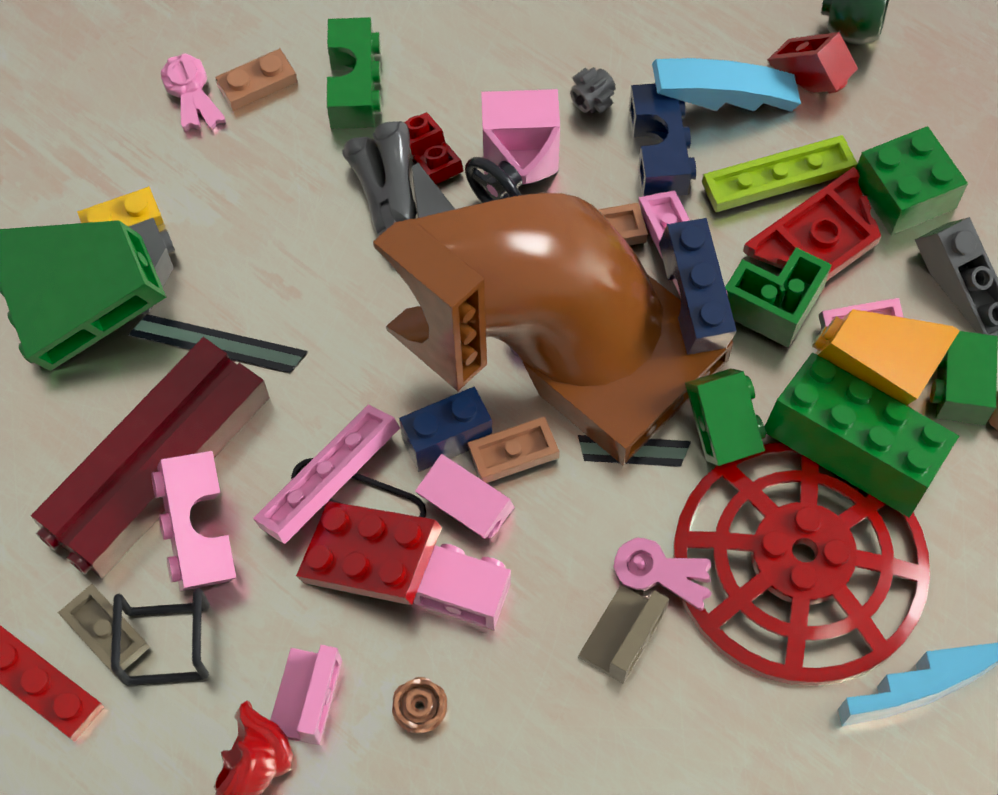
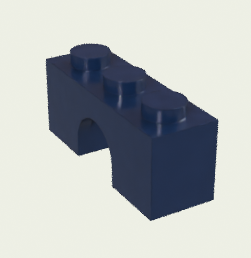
(666, 164)
(705, 307)

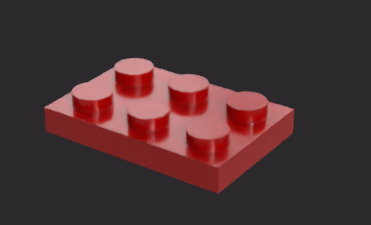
(369, 552)

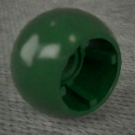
(856, 20)

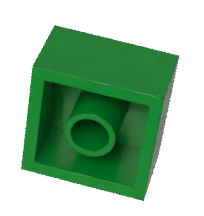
(910, 180)

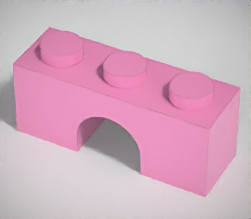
(195, 558)

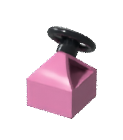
(518, 142)

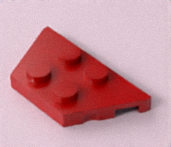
(827, 225)

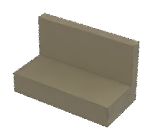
(623, 632)

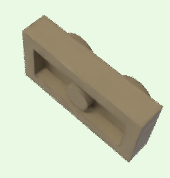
(92, 619)

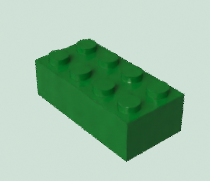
(860, 434)

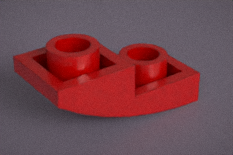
(431, 150)

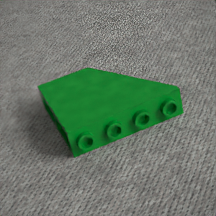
(73, 285)

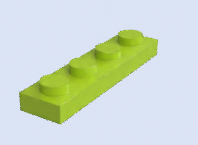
(778, 173)

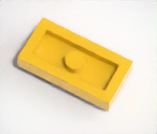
(127, 208)

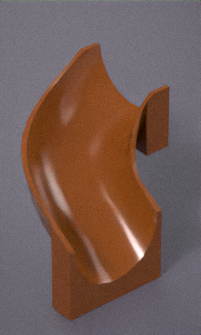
(560, 294)

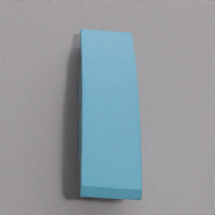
(718, 82)
(936, 676)

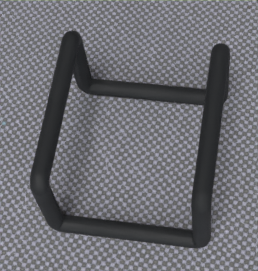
(199, 604)

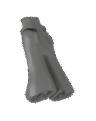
(384, 173)

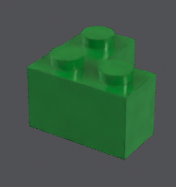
(777, 303)

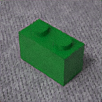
(967, 379)
(726, 416)

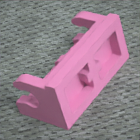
(465, 497)

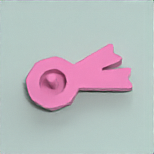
(185, 78)
(643, 565)

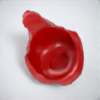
(255, 757)

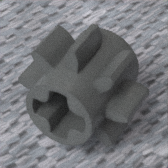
(592, 90)

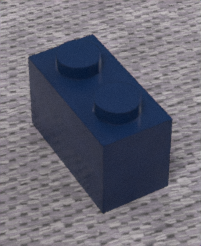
(445, 427)

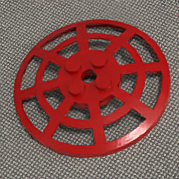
(801, 581)

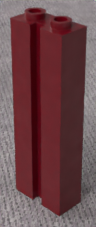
(111, 493)

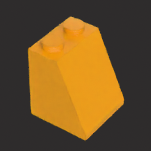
(886, 350)

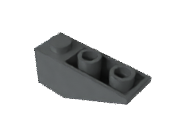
(963, 272)

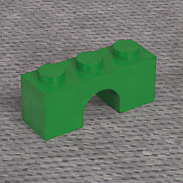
(352, 96)

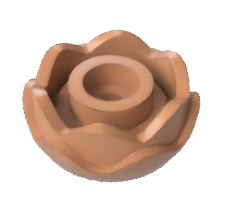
(414, 692)

